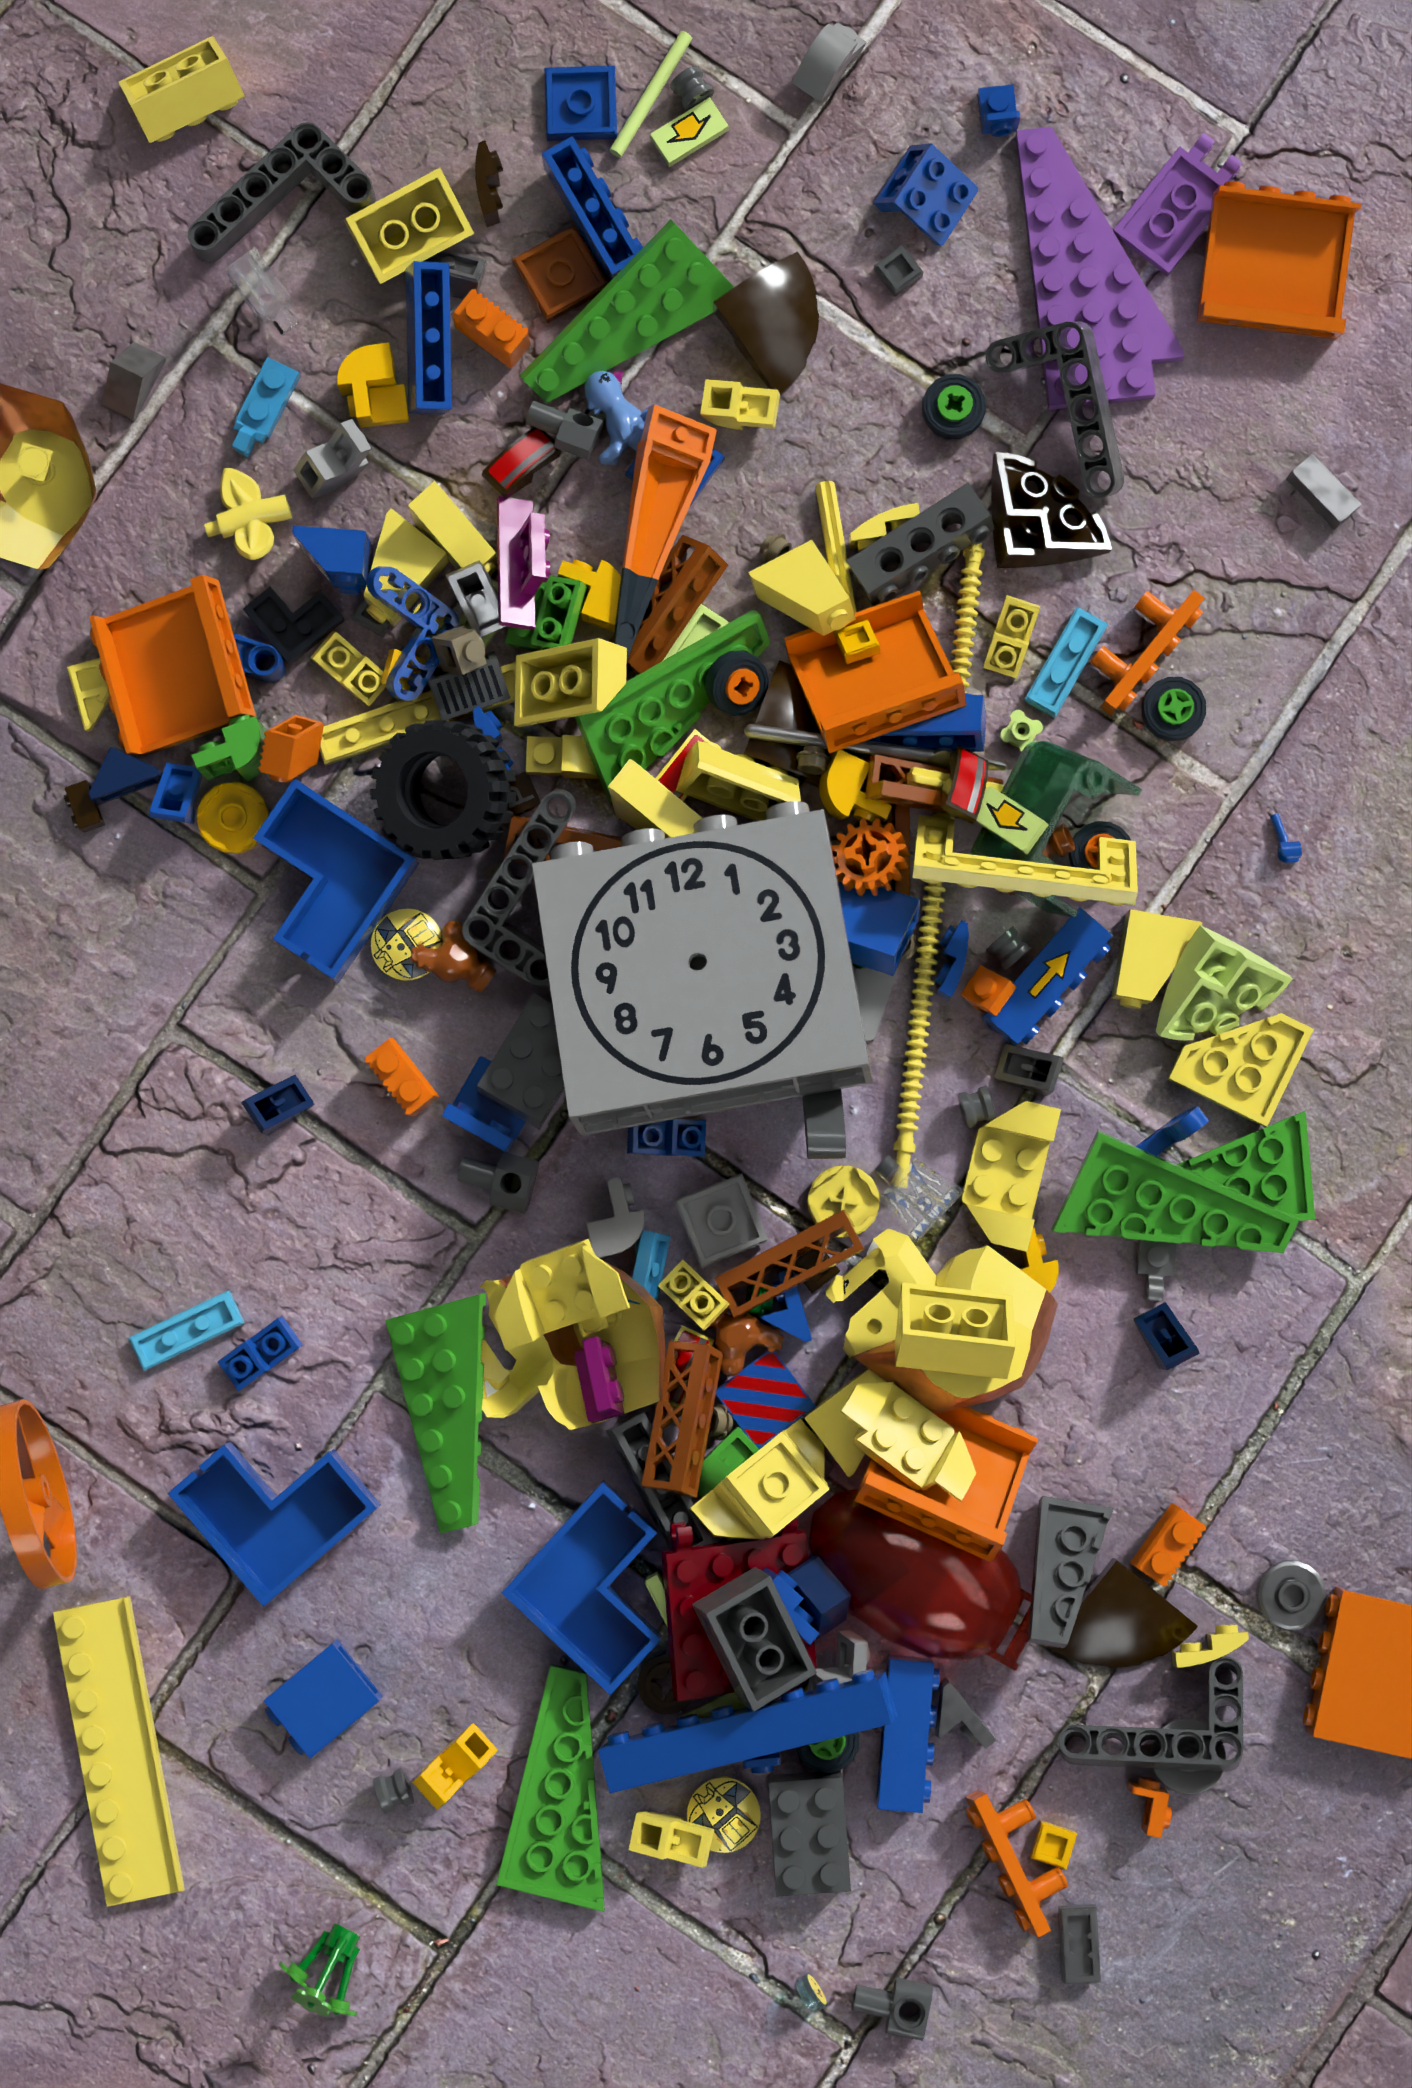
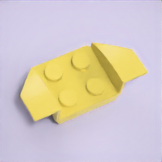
(1008, 1172)
(557, 1293)
(909, 1439)
(767, 1487)

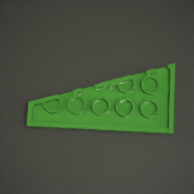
(646, 302)
(663, 701)
(1265, 1166)
(1151, 1199)
(443, 1390)
(555, 1819)

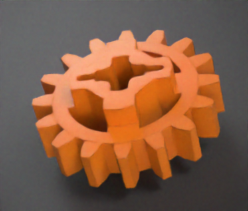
(883, 861)

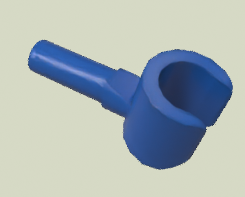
(1287, 851)

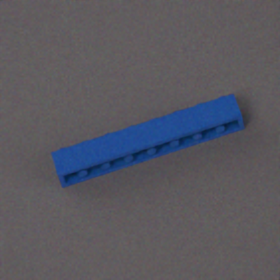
(746, 1734)

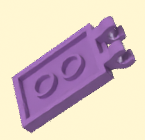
(1175, 206)

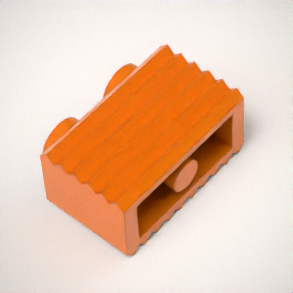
(491, 328)
(291, 748)
(401, 1077)
(1168, 1544)

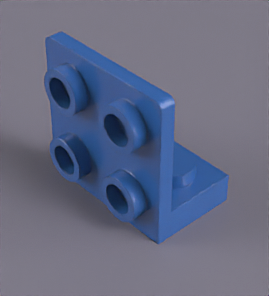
(927, 192)
(481, 1115)

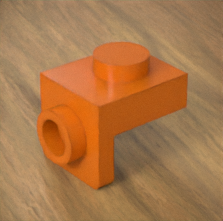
(988, 991)
(1157, 1812)

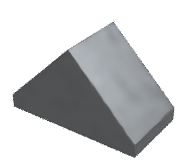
(131, 380)
(1029, 1069)

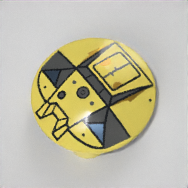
(397, 936)
(729, 1810)

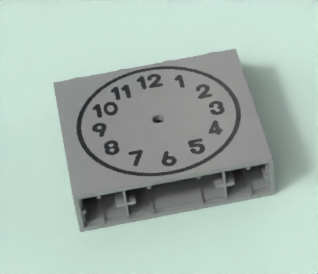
(700, 970)

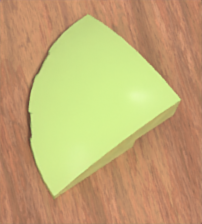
(1216, 985)

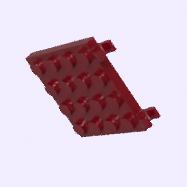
(700, 1570)

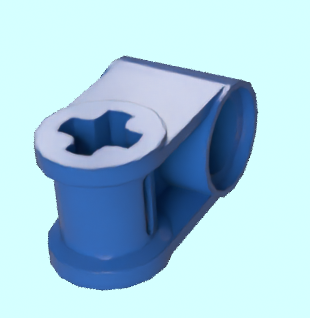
(251, 655)

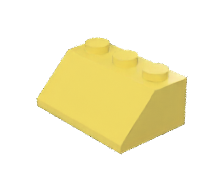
(182, 90)
(409, 225)
(567, 681)
(735, 781)
(955, 1331)

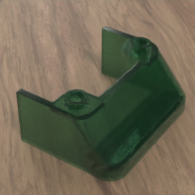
(1044, 785)

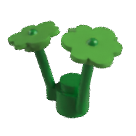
(339, 1944)

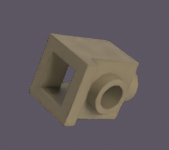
(466, 649)

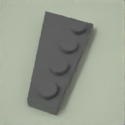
(1064, 1557)

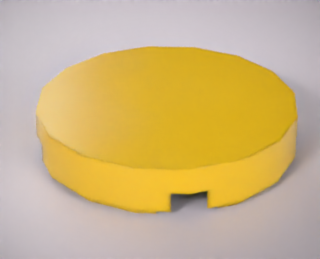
(231, 817)

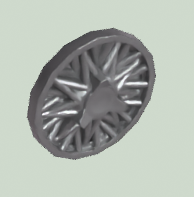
(1291, 1595)

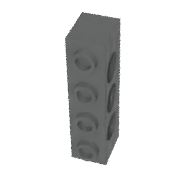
(928, 527)
(631, 1443)

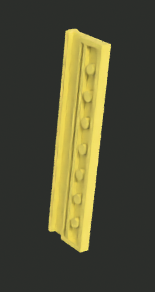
(118, 1751)

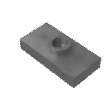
(1079, 1944)

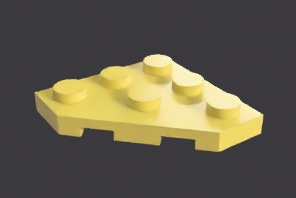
(1244, 1066)

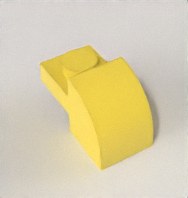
(737, 406)
(559, 756)
(671, 1837)

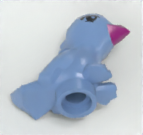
(623, 419)

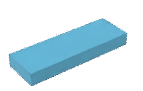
(1065, 662)
(186, 1330)

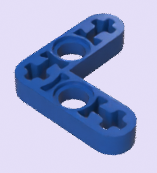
(424, 622)
(1175, 1130)

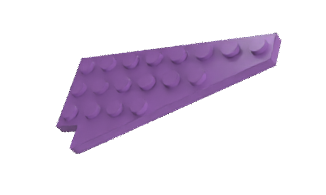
(1086, 276)

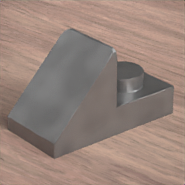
(476, 597)
(953, 1710)

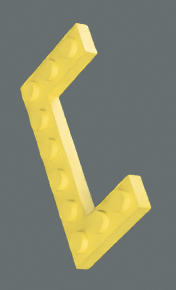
(1112, 882)

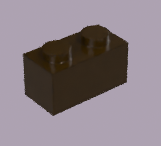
(86, 812)

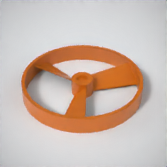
(35, 1497)

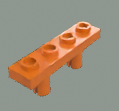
(1169, 624)
(997, 1848)

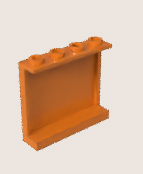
(1276, 260)
(172, 668)
(881, 692)
(981, 1517)
(1364, 1675)

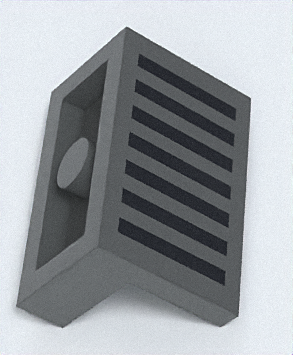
(462, 693)

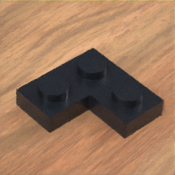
(293, 632)

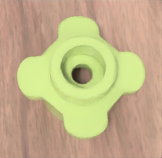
(1019, 720)

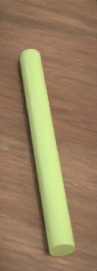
(650, 94)

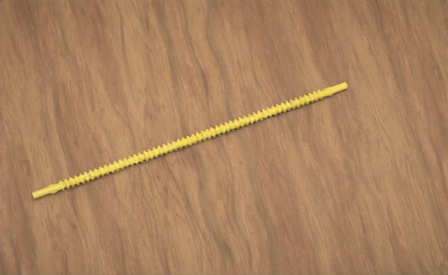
(904, 1145)

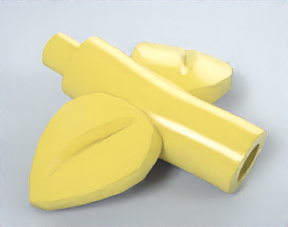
(247, 515)

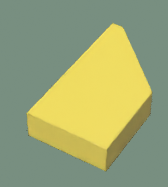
(90, 691)

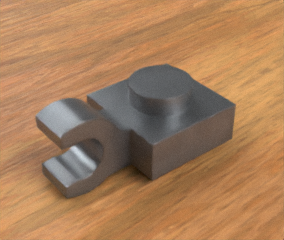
(1155, 1261)

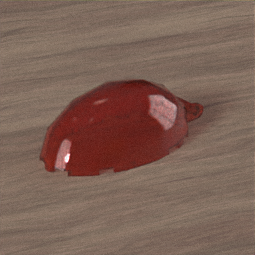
(919, 1586)

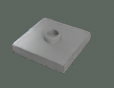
(721, 1220)

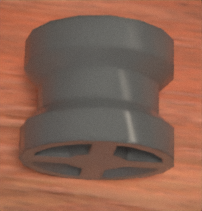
(691, 87)
(1008, 948)
(976, 1106)
(393, 1790)

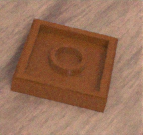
(560, 273)

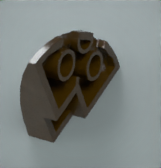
(773, 320)
(1040, 517)
(788, 709)
(1124, 1622)

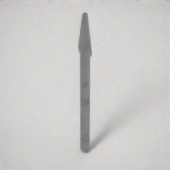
(939, 757)

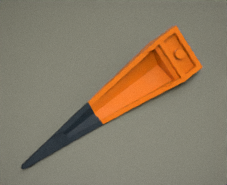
(665, 480)

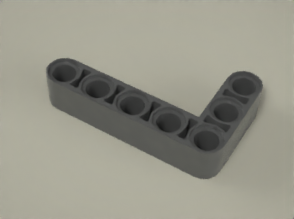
(277, 188)
(1075, 395)
(514, 887)
(824, 1125)
(1169, 1739)

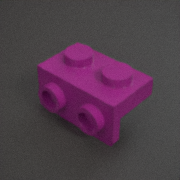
(598, 1380)

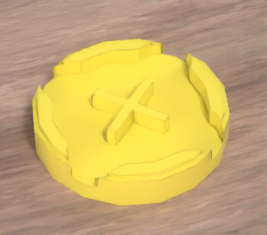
(846, 1190)

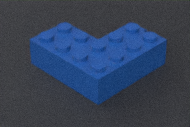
(351, 872)
(266, 1535)
(569, 1590)

